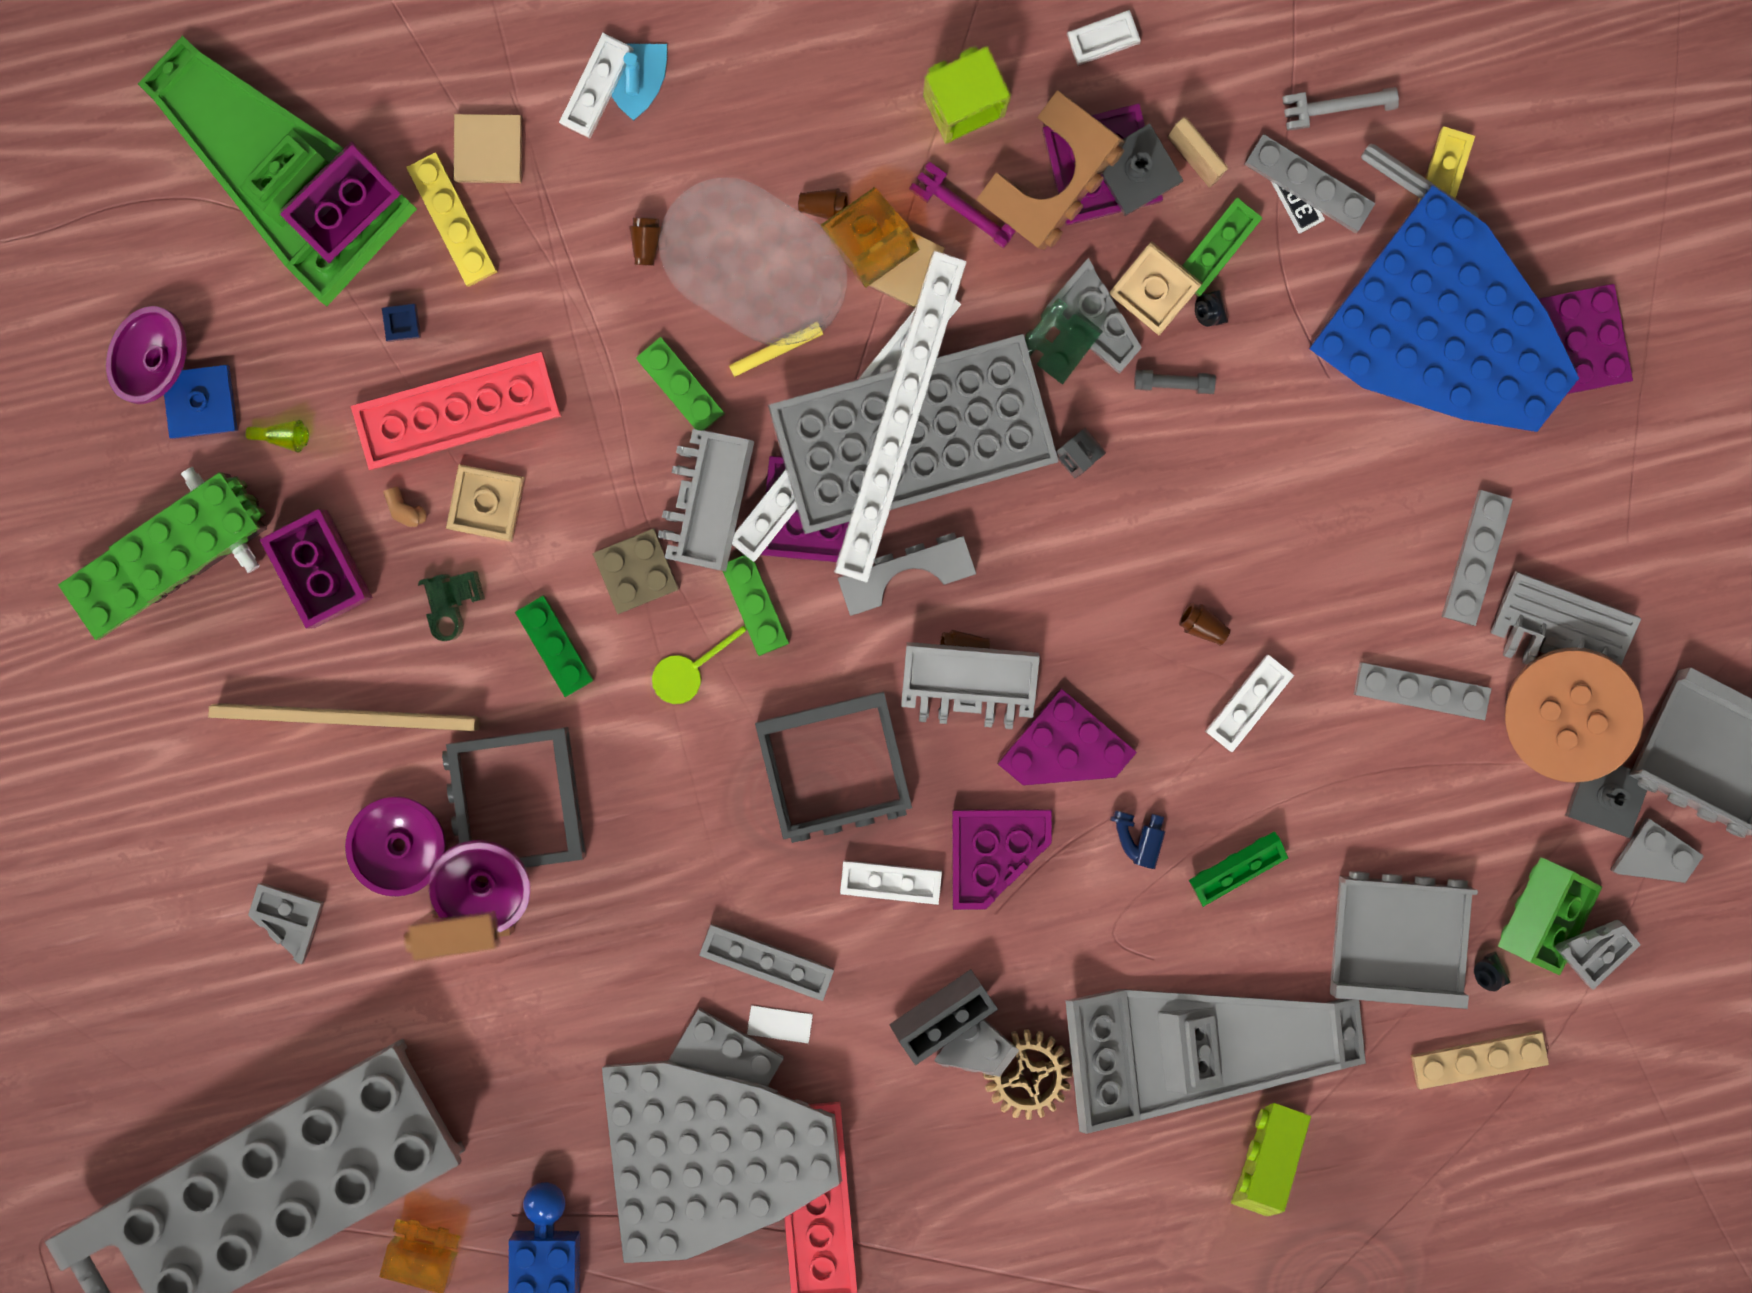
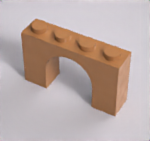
(1093, 151)
(453, 935)

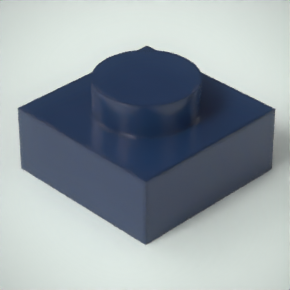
(401, 322)

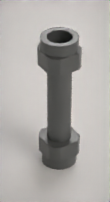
(1203, 383)

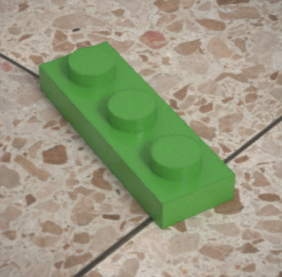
(1221, 243)
(680, 385)
(755, 605)

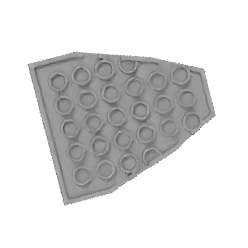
(708, 1157)

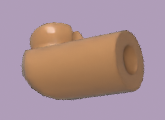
(402, 512)

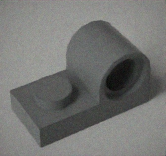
(1080, 453)

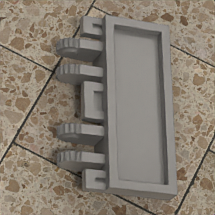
(709, 500)
(1560, 620)
(970, 678)

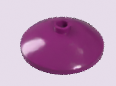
(146, 355)
(373, 852)
(458, 892)

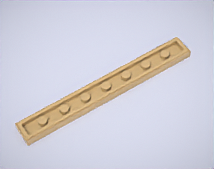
(347, 717)

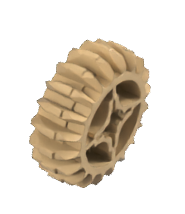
(1037, 1101)

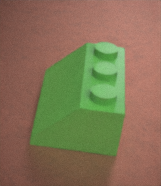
(1548, 913)

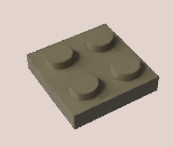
(635, 571)

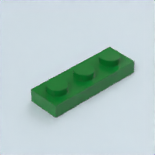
(554, 646)
(1238, 868)

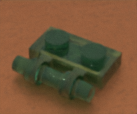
(1070, 345)

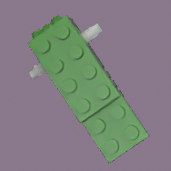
(167, 552)

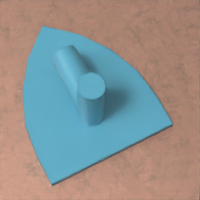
(641, 78)

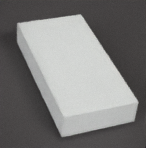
(1103, 37)

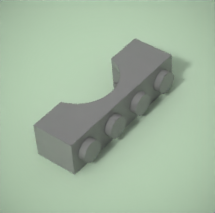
(947, 561)

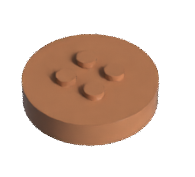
(1574, 715)

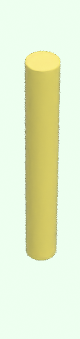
(762, 356)

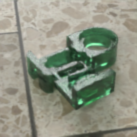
(448, 594)

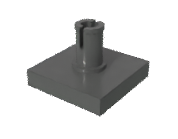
(1141, 172)
(1608, 802)

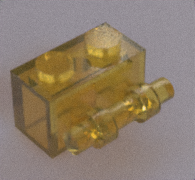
(420, 1263)

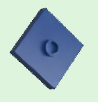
(201, 403)

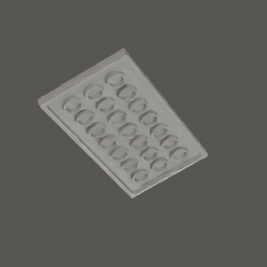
(974, 427)

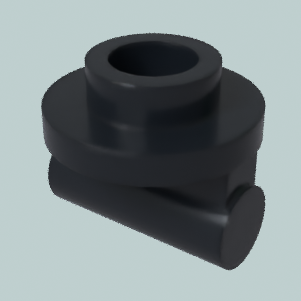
(1211, 309)
(1491, 973)

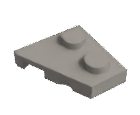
(1657, 855)
(286, 917)
(1598, 951)
(979, 1050)

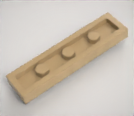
(1479, 1059)

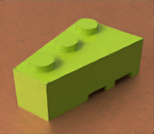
(1272, 1160)

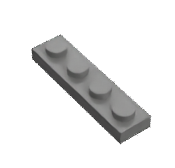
(1309, 183)
(1477, 557)
(1422, 691)
(766, 962)

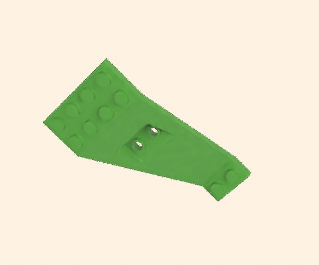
(261, 161)

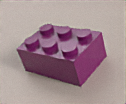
(316, 568)

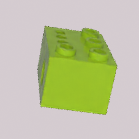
(965, 93)

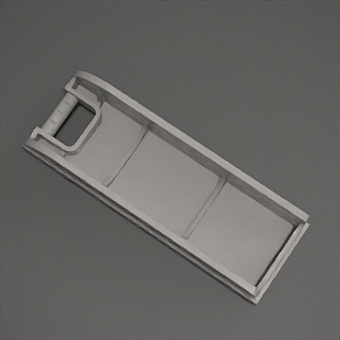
(272, 1185)

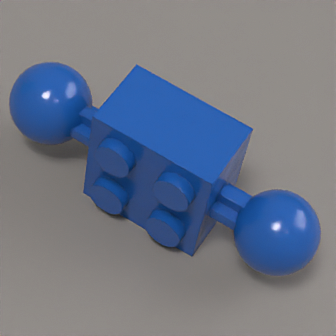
(544, 1257)

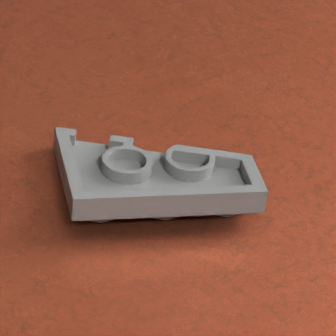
(1092, 299)
(725, 1051)

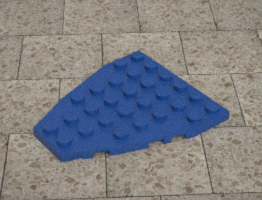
(1450, 325)

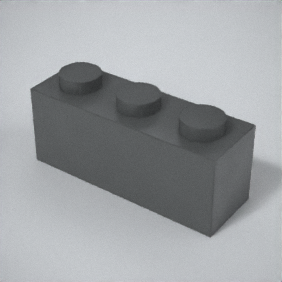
(943, 1017)

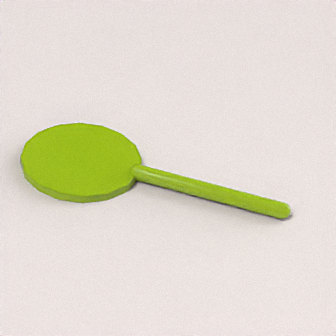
(678, 678)

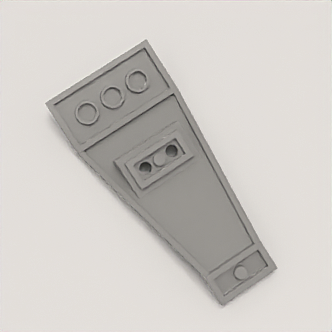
(1141, 1054)

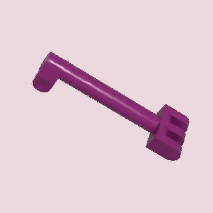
(935, 187)

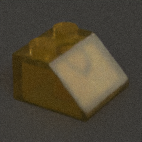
(870, 237)

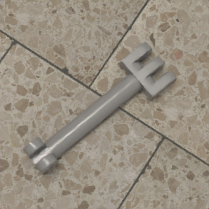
(1387, 97)

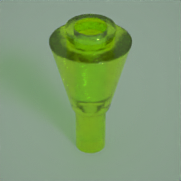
(287, 435)

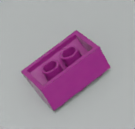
(340, 202)

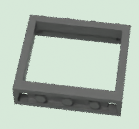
(567, 787)
(832, 823)

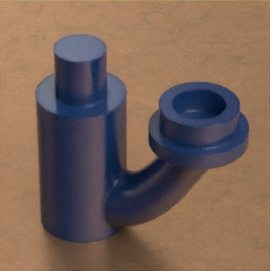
(1150, 841)

